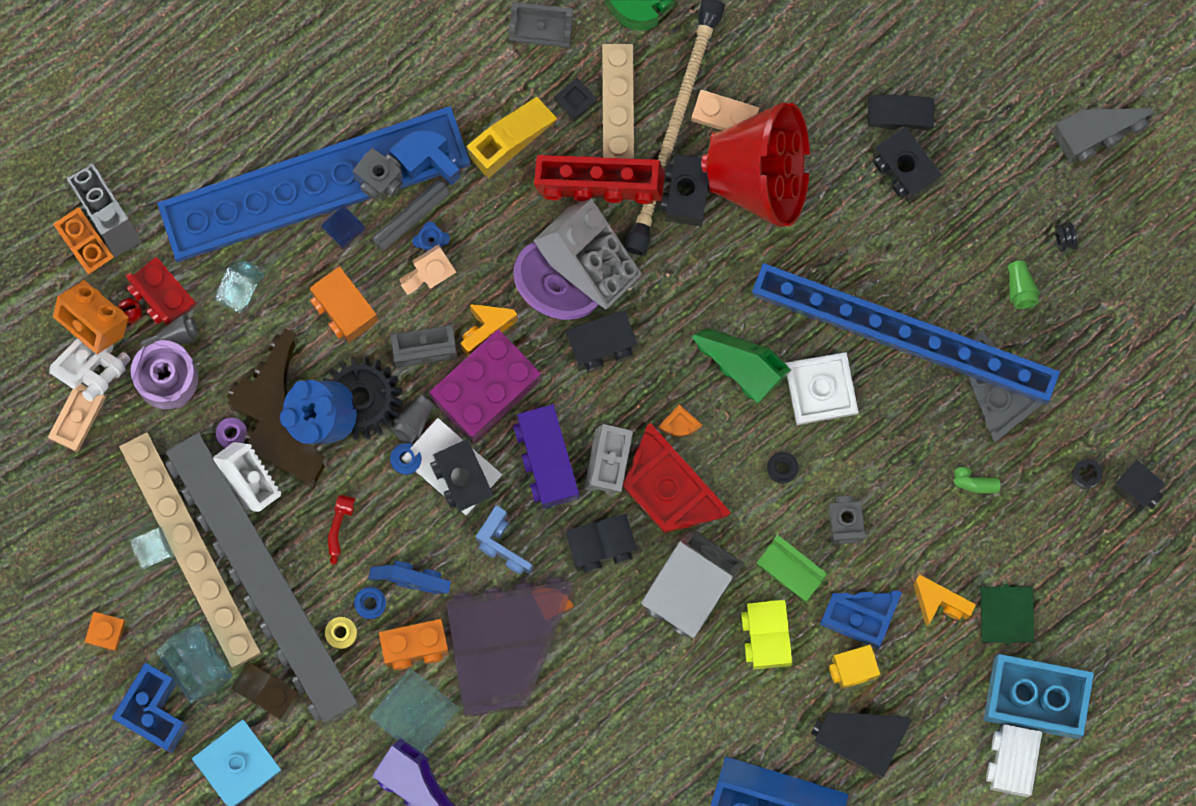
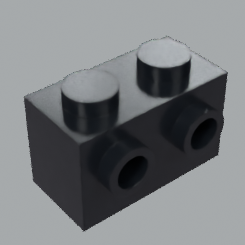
(602, 341)

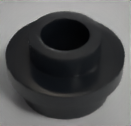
(789, 460)

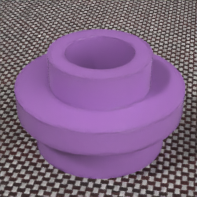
(227, 424)

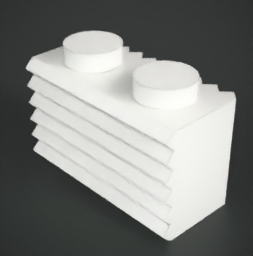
(247, 476)
(1014, 760)

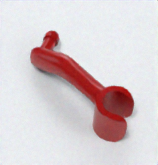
(343, 506)

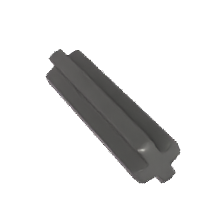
(410, 215)

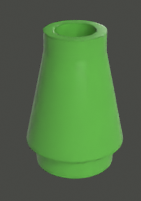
(1022, 286)

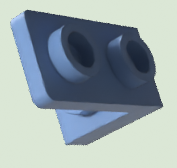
(495, 527)

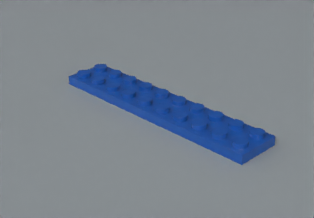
(291, 189)

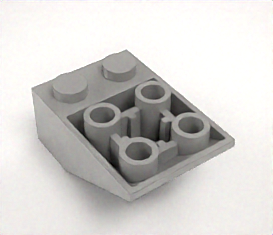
(588, 253)

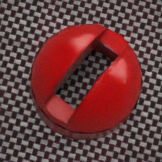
(133, 314)

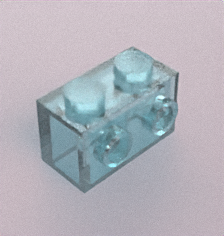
(194, 663)

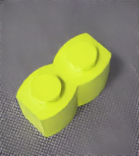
(768, 634)

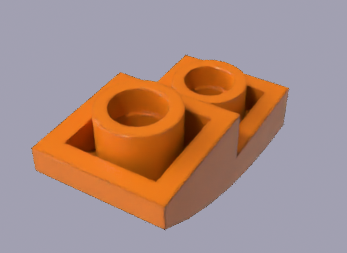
(83, 240)

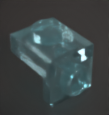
(238, 285)

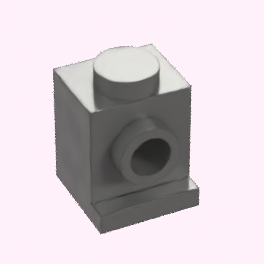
(846, 532)

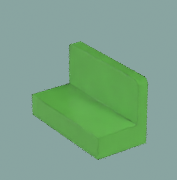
(791, 569)

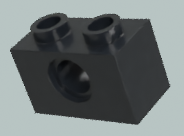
(905, 148)
(681, 208)
(461, 456)

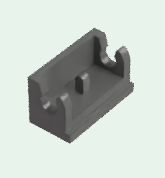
(541, 25)
(424, 346)

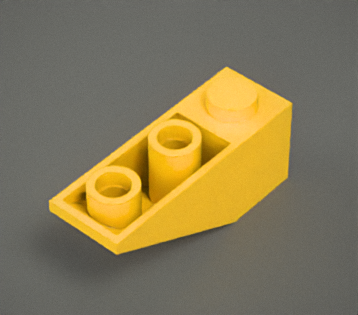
(509, 136)

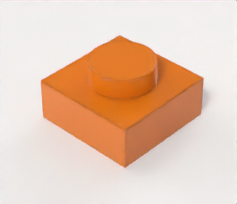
(105, 631)

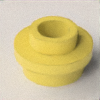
(347, 640)

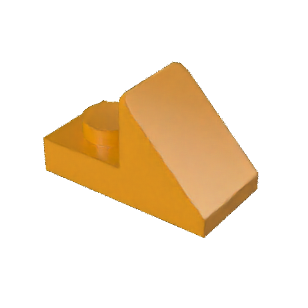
(491, 320)
(932, 595)

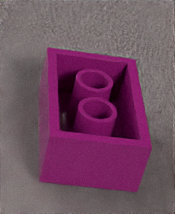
(485, 386)

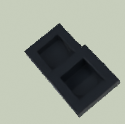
(900, 111)

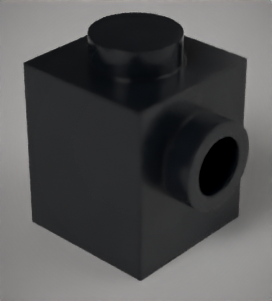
(1139, 487)

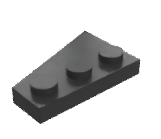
(999, 406)

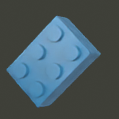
(1038, 696)

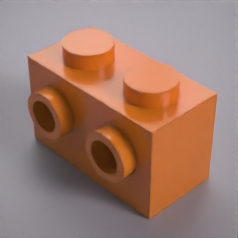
(343, 305)
(90, 317)
(414, 644)

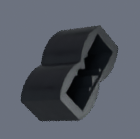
(602, 543)

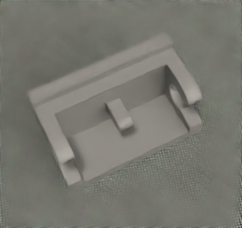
(608, 459)

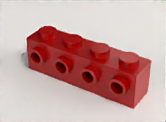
(599, 178)

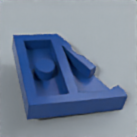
(404, 576)
(861, 616)

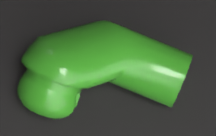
(975, 484)

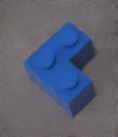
(143, 710)

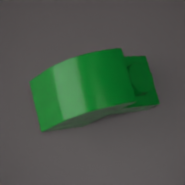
(638, 14)

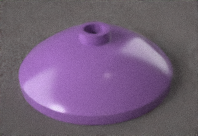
(547, 288)

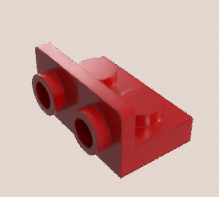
(160, 291)

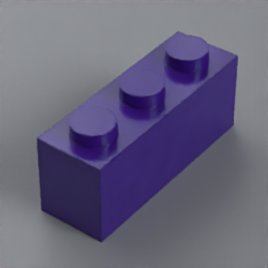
(546, 457)

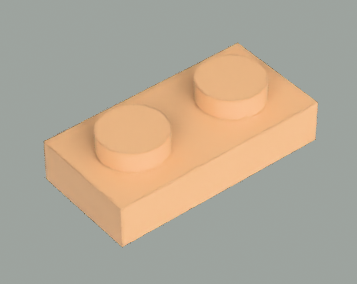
(720, 111)
(75, 419)

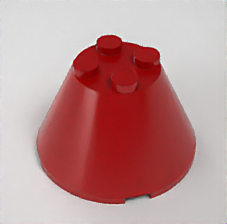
(762, 164)

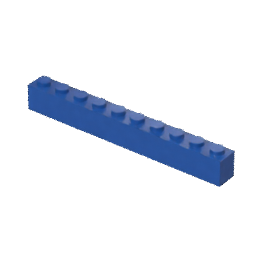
(906, 334)

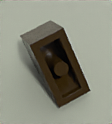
(266, 692)

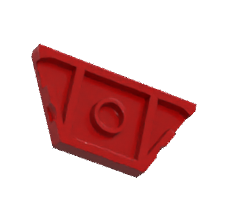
(669, 487)

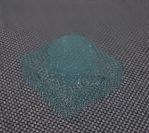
(151, 547)

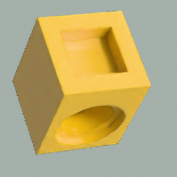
(854, 667)

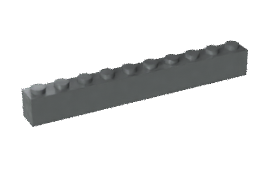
(262, 579)

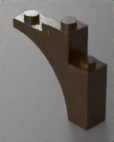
(263, 403)

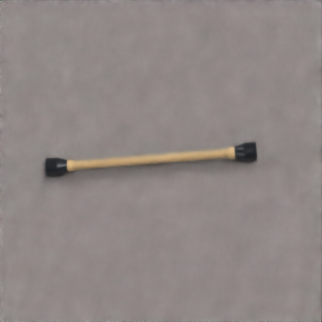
(709, 17)

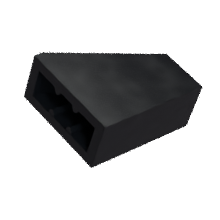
(861, 739)

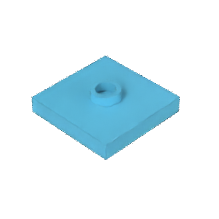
(236, 764)

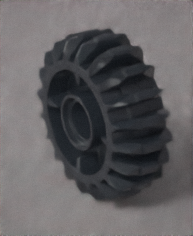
(380, 390)

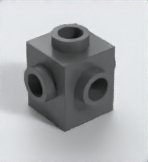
(378, 175)

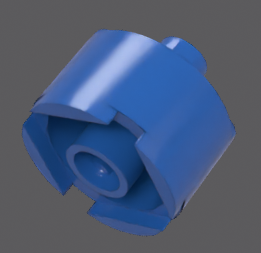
(318, 412)

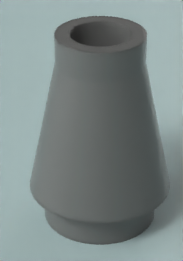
(411, 422)

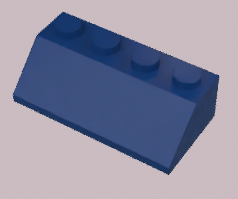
(755, 786)

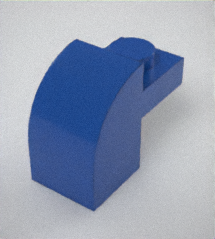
(424, 148)

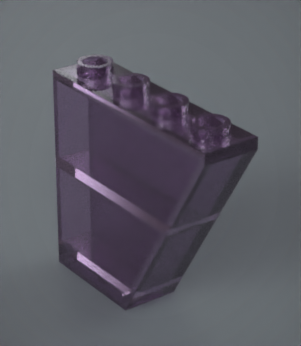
(504, 642)

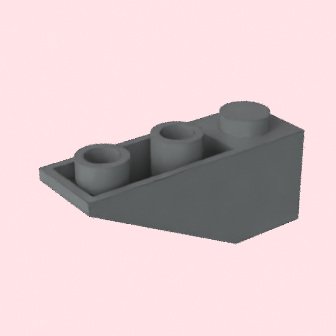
(1093, 128)
(104, 210)

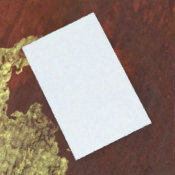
(438, 438)

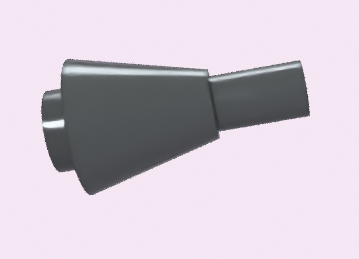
(179, 331)

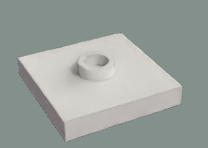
(821, 388)

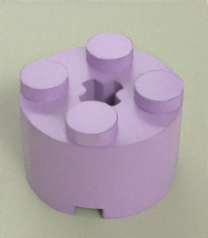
(157, 359)

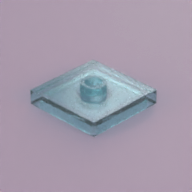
(414, 712)

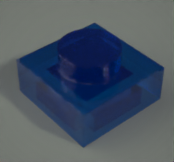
(342, 227)

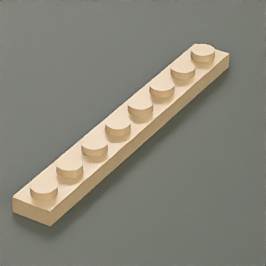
(190, 550)

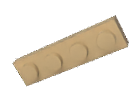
(618, 101)

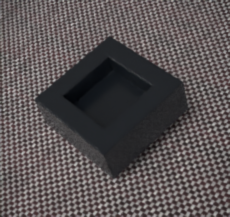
(575, 99)

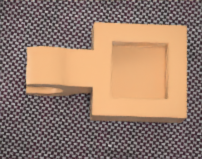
(430, 268)

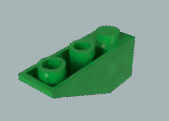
(749, 364)

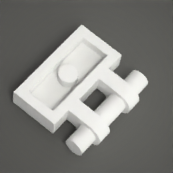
(77, 366)

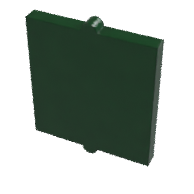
(1007, 614)

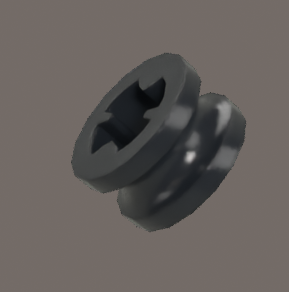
(1066, 237)
(1092, 481)

